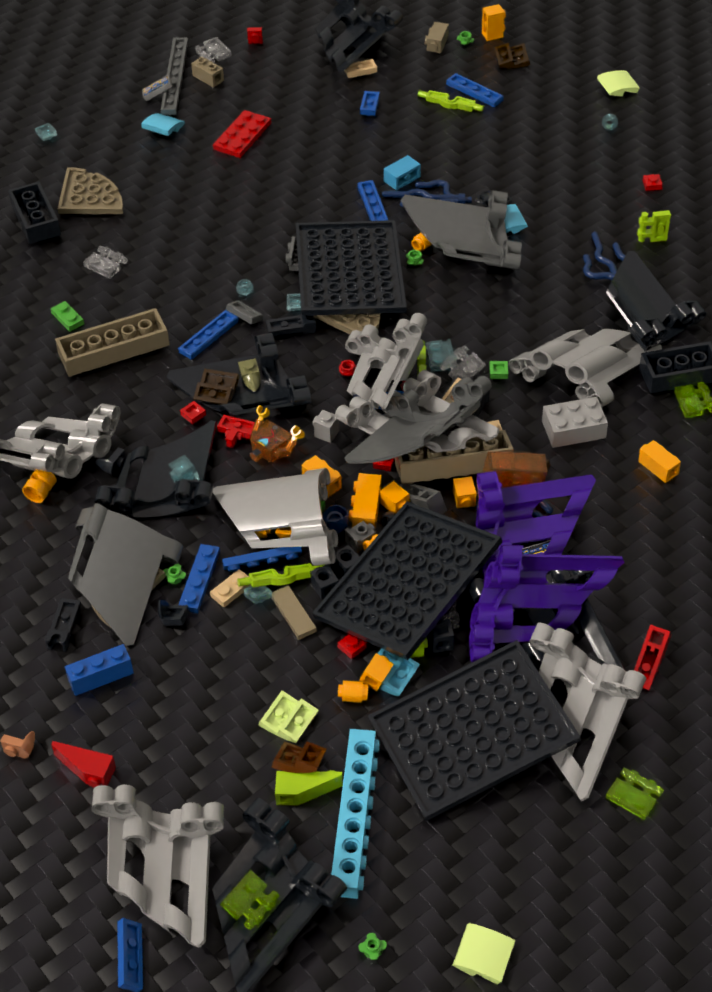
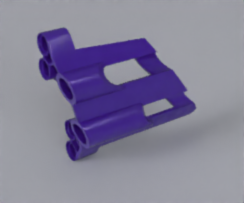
(510, 509)
(521, 582)

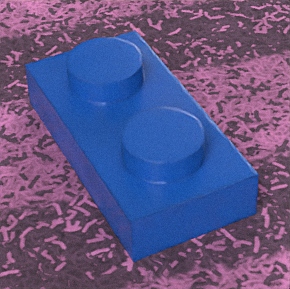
(369, 103)

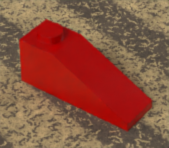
(652, 654)
(88, 765)

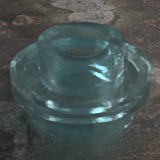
(609, 117)
(244, 287)

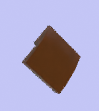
(298, 759)

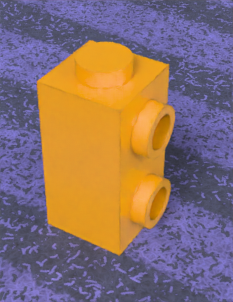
(659, 461)
(335, 476)

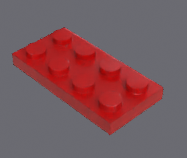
(242, 134)

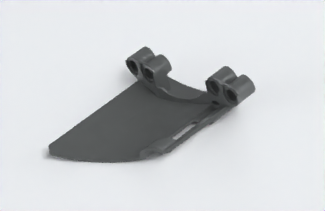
(466, 228)
(413, 429)
(120, 567)

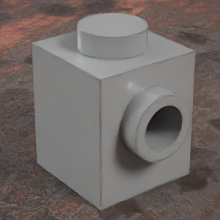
(326, 426)

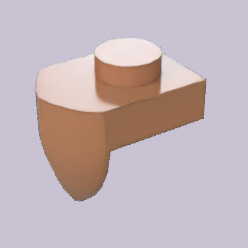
(18, 747)

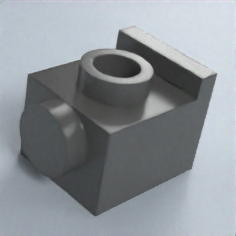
(358, 534)

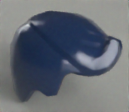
(336, 518)

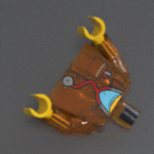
(271, 440)

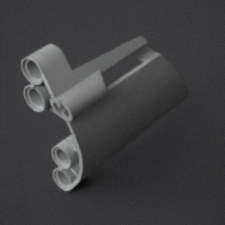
(282, 504)

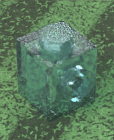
(183, 469)

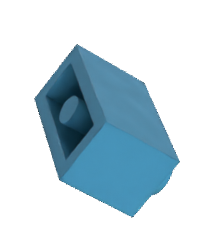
(402, 172)

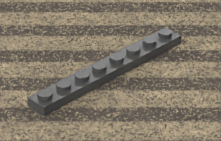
(175, 71)

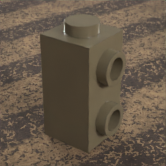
(437, 37)
(207, 71)

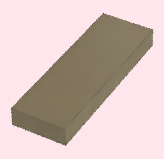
(293, 612)

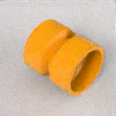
(39, 485)

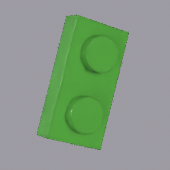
(67, 316)

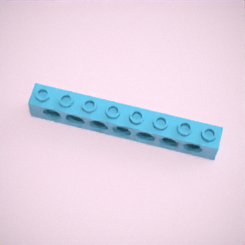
(359, 742)

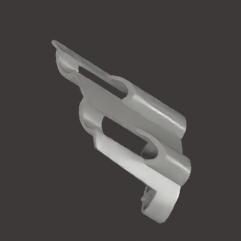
(381, 353)
(586, 360)
(363, 415)
(85, 441)
(593, 701)
(173, 848)

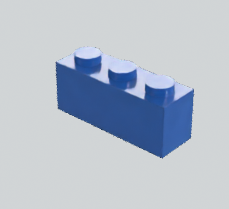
(99, 669)

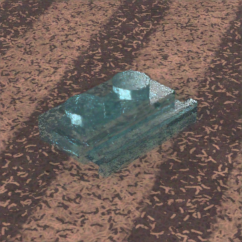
(436, 352)

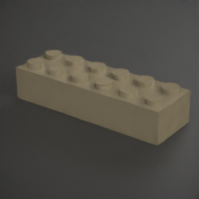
(112, 342)
(431, 465)

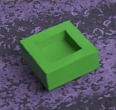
(498, 369)

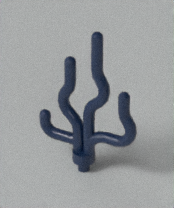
(461, 198)
(599, 249)

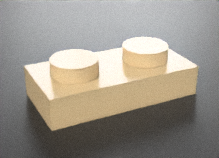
(361, 68)
(229, 589)

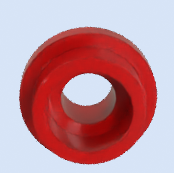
(347, 368)

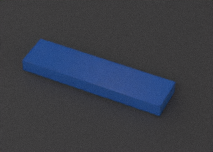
(474, 90)
(372, 201)
(208, 334)

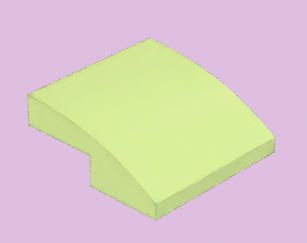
(618, 82)
(288, 717)
(484, 953)

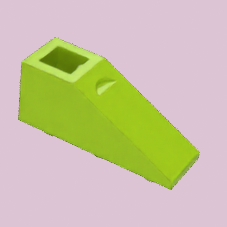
(303, 787)

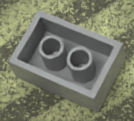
(574, 422)

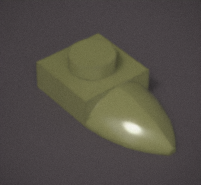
(250, 373)

